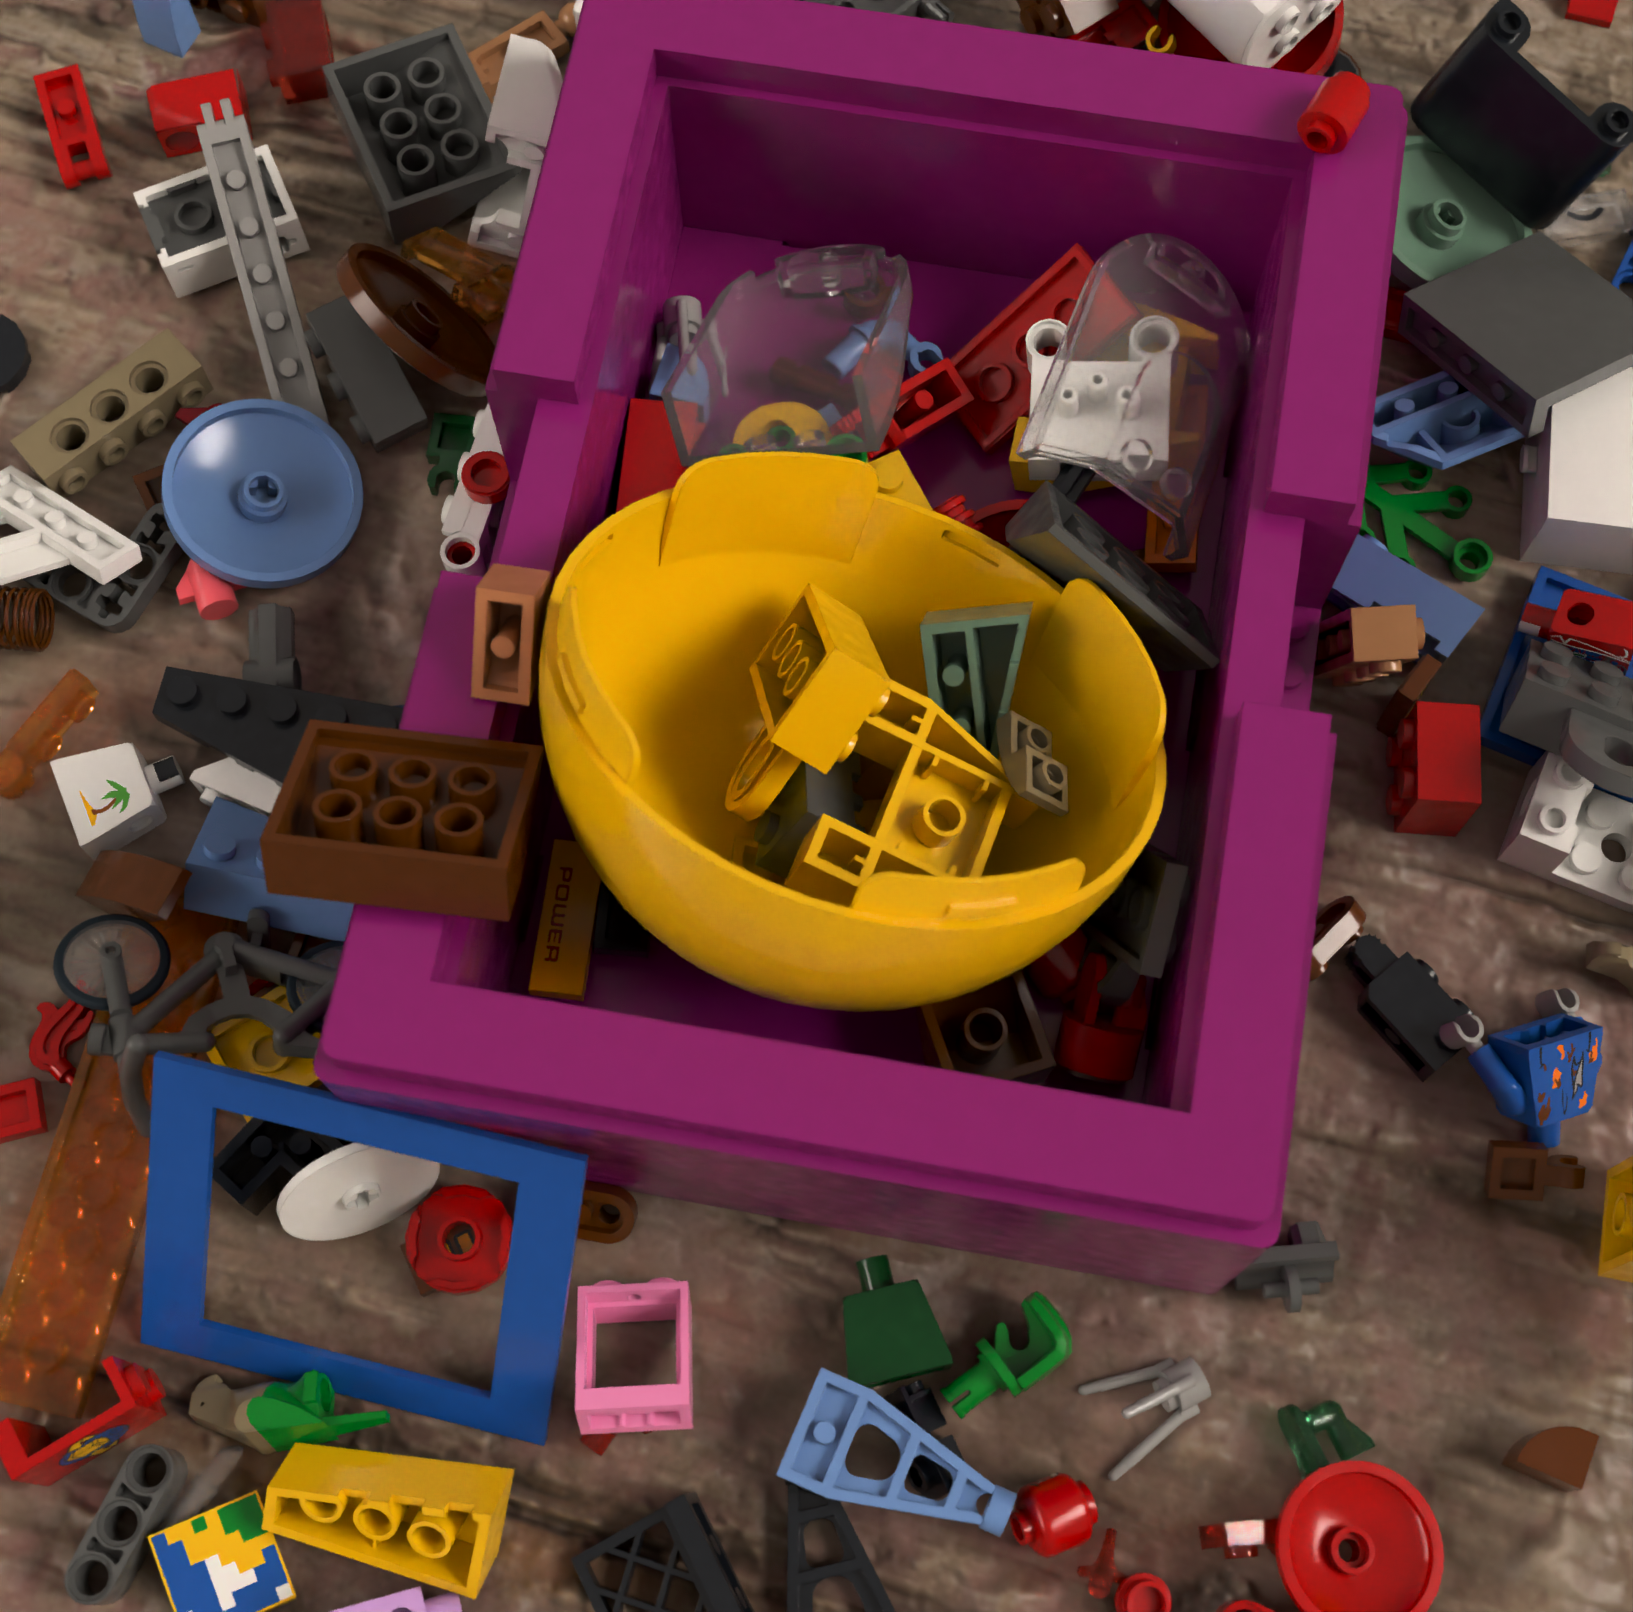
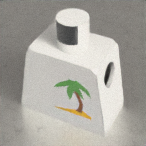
(114, 794)

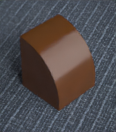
(1554, 1456)

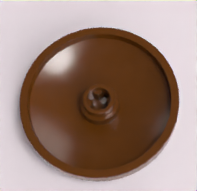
(416, 318)

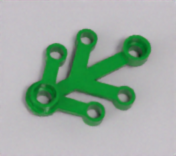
(1403, 513)

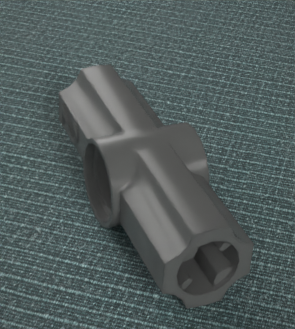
(272, 647)

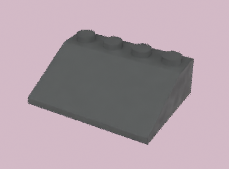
(419, 129)
(1072, 545)

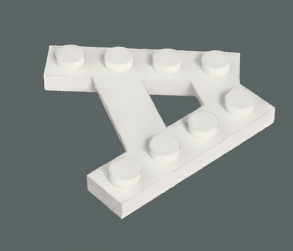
(56, 534)

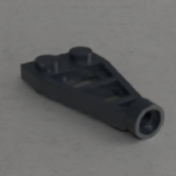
(855, 1564)

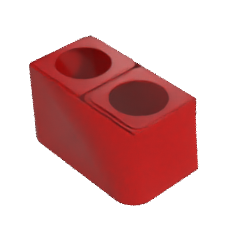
(178, 111)

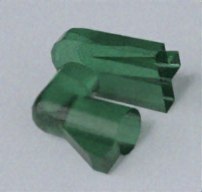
(1302, 1427)

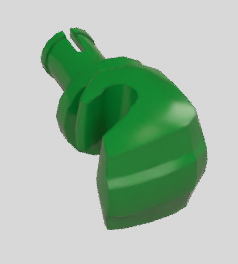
(1012, 1369)

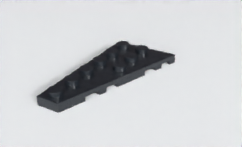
(255, 720)

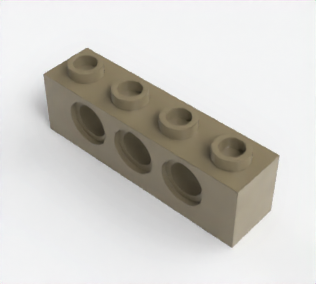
(119, 391)

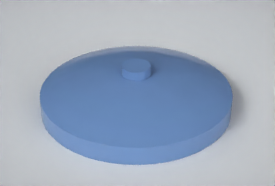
(261, 493)

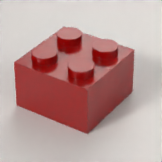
(1435, 769)

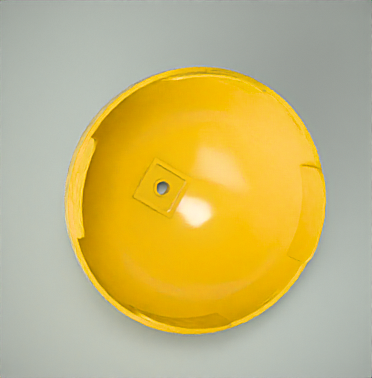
(658, 704)

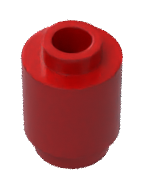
(1334, 113)

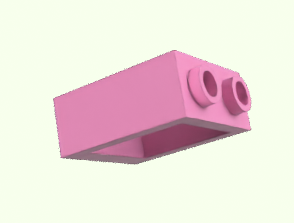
(633, 1406)

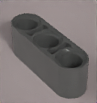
(102, 1539)

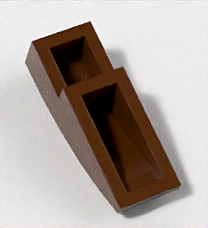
(133, 885)

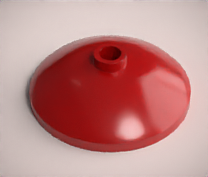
(1391, 1537)

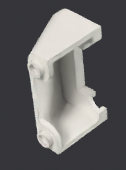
(522, 121)

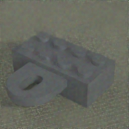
(1574, 712)

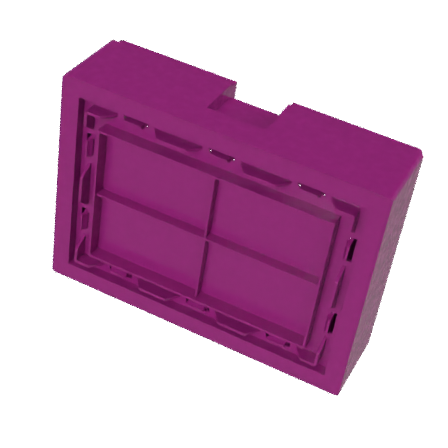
(980, 158)

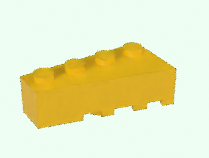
(393, 1512)

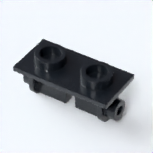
(922, 1408)

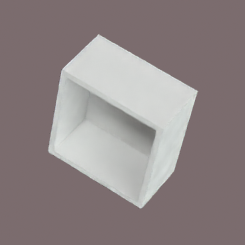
(1582, 481)

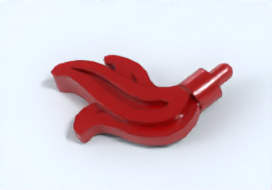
(55, 1034)

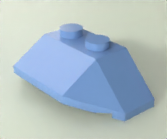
(1438, 423)

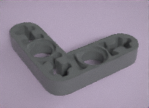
(95, 596)

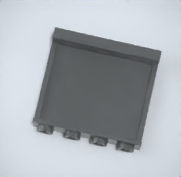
(1522, 328)

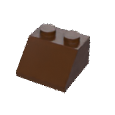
(988, 1033)

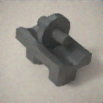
(1292, 1268)

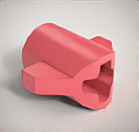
(212, 595)

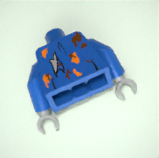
(1537, 1068)

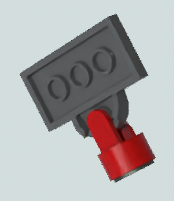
(1127, 940)

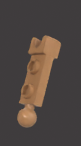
(490, 56)

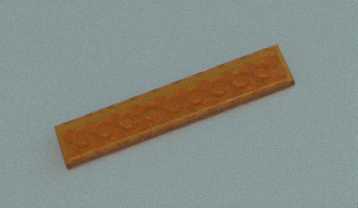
(88, 1211)

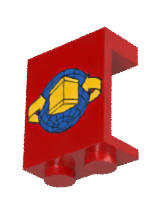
(37, 1460)

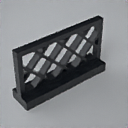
(696, 1544)

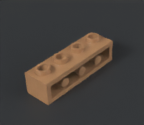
(1367, 644)

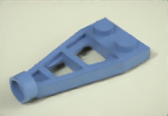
(825, 1434)

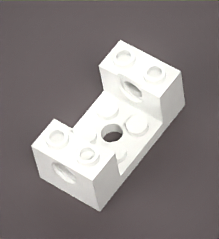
(1561, 832)

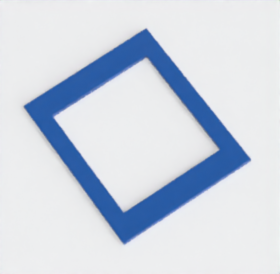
(177, 1239)

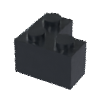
(265, 1160)

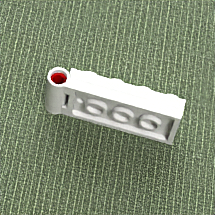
(470, 524)

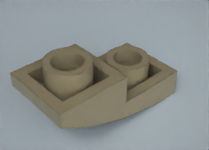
(1029, 764)

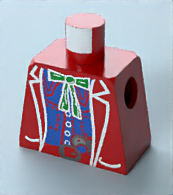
(1587, 624)

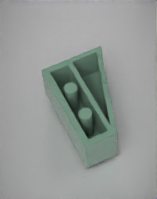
(975, 664)

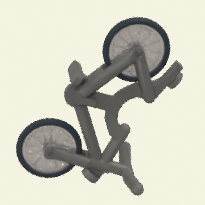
(125, 961)

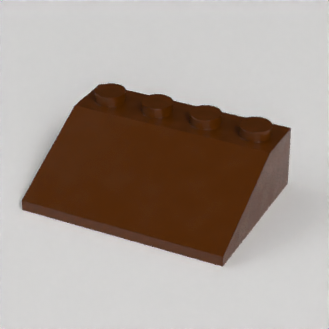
(403, 820)

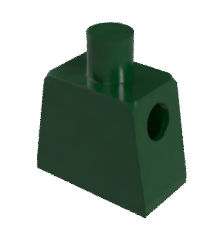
(890, 1329)

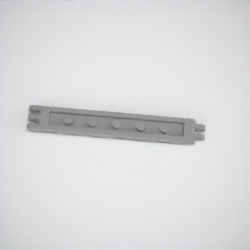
(259, 260)

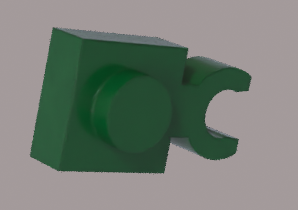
(447, 442)

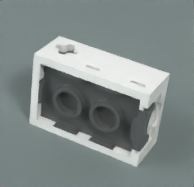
(190, 231)

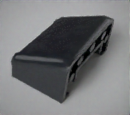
(1514, 125)

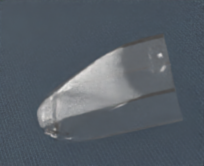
(796, 358)

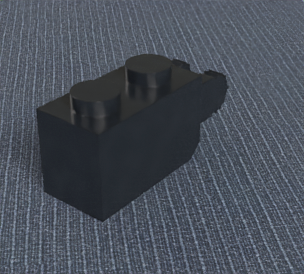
(1404, 1004)

